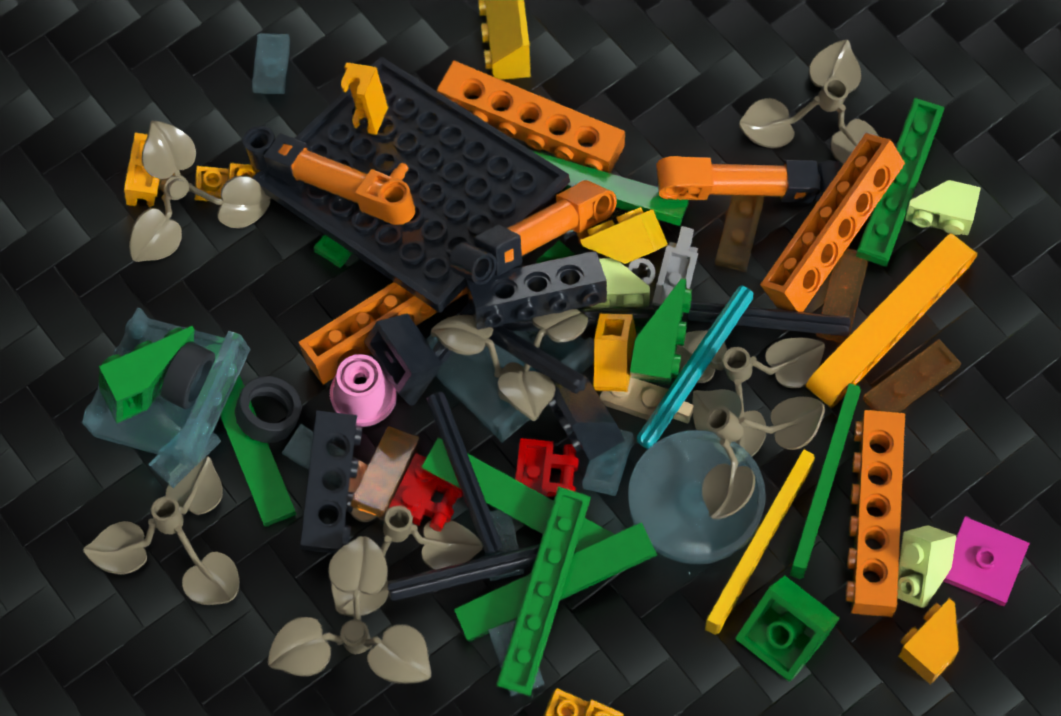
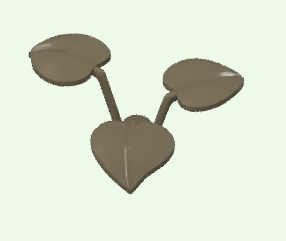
(838, 74)
(163, 156)
(790, 359)
(522, 389)
(721, 412)
(121, 545)
(440, 549)
(396, 658)

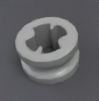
(648, 266)

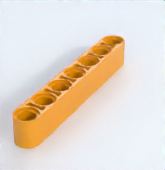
(891, 320)

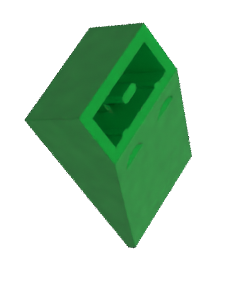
(656, 345)
(136, 379)

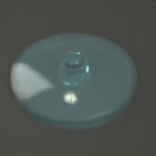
(670, 502)

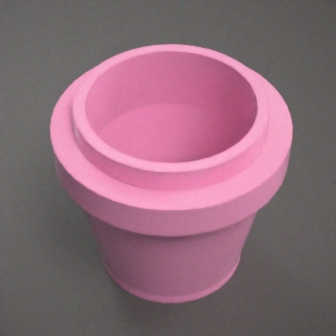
(368, 401)

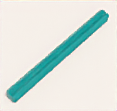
(695, 367)

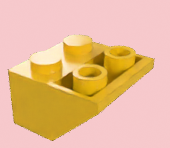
(630, 239)

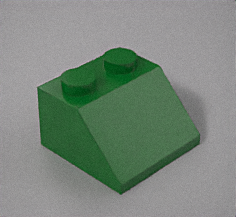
(787, 628)

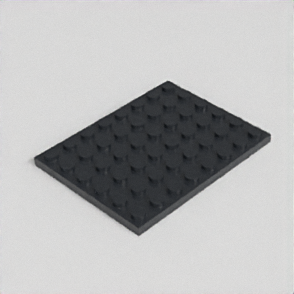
(458, 175)

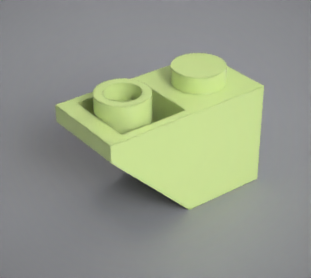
(945, 207)
(623, 287)
(924, 563)

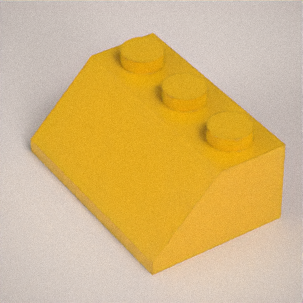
(507, 38)

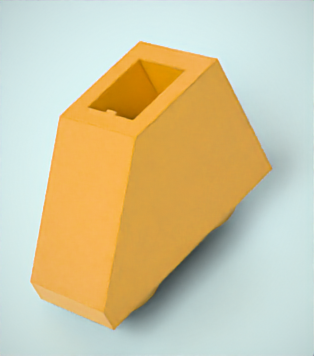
(613, 352)
(934, 645)

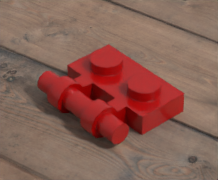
(535, 466)
(418, 491)

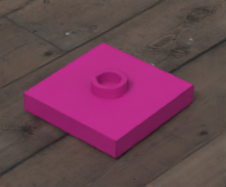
(986, 561)

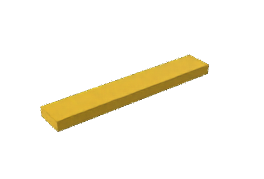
(760, 543)

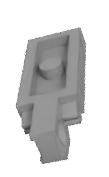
(677, 263)

